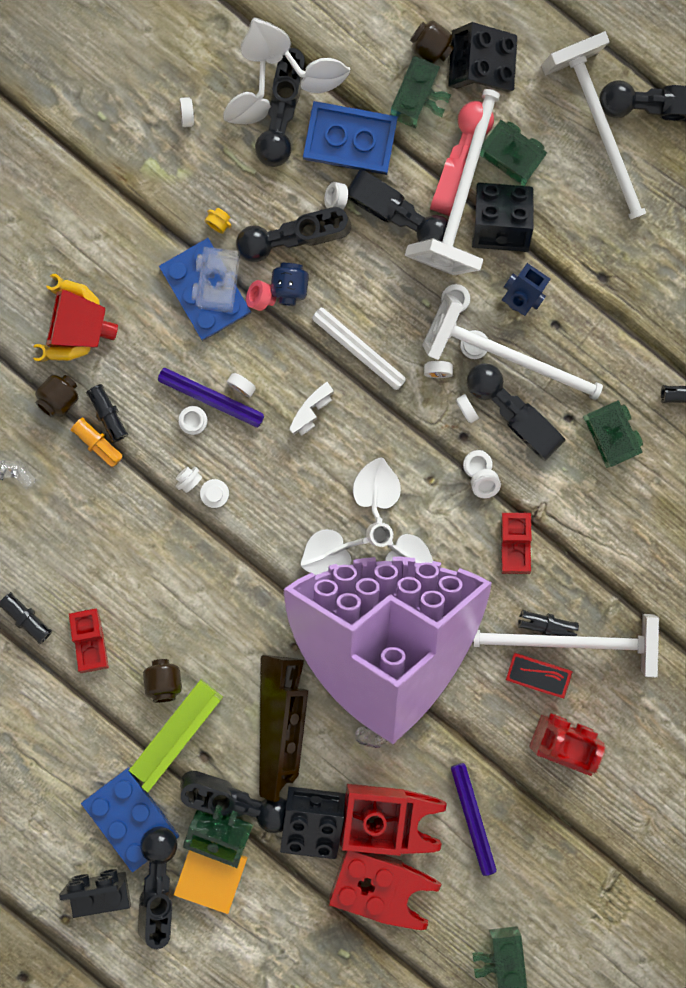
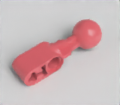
(449, 181)

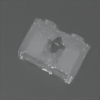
(226, 265)

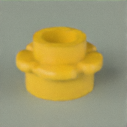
(218, 220)

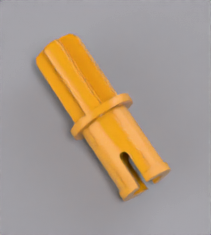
(96, 442)

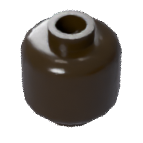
(432, 42)
(56, 395)
(162, 681)

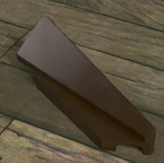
(281, 723)

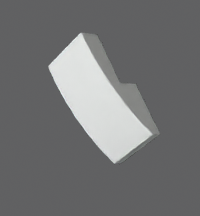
(304, 418)

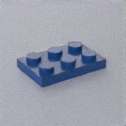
(350, 138)
(182, 275)
(124, 815)

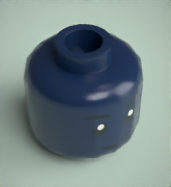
(289, 283)

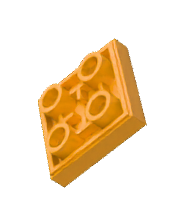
(209, 881)

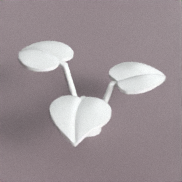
(269, 44)
(374, 487)

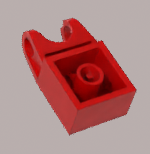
(566, 745)
(397, 821)
(389, 890)

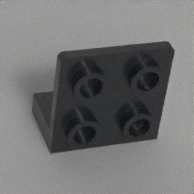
(482, 57)
(503, 217)
(313, 823)
(97, 894)

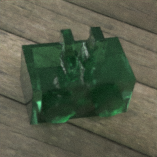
(416, 93)
(513, 152)
(613, 433)
(218, 836)
(506, 959)

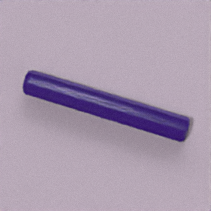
(211, 397)
(473, 819)

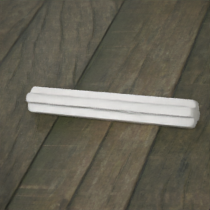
(358, 348)

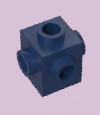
(525, 290)

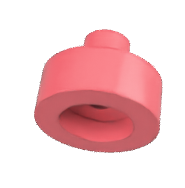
(259, 296)

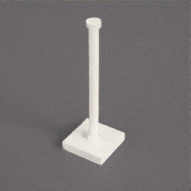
(575, 57)
(443, 254)
(445, 326)
(645, 645)

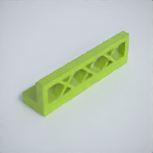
(175, 734)

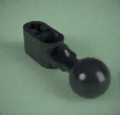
(620, 98)
(273, 145)
(390, 206)
(256, 243)
(486, 383)
(269, 814)
(158, 848)

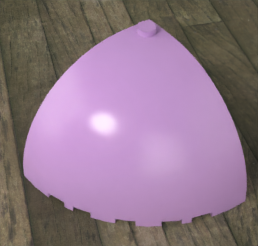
(386, 634)

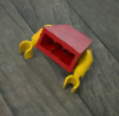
(74, 322)

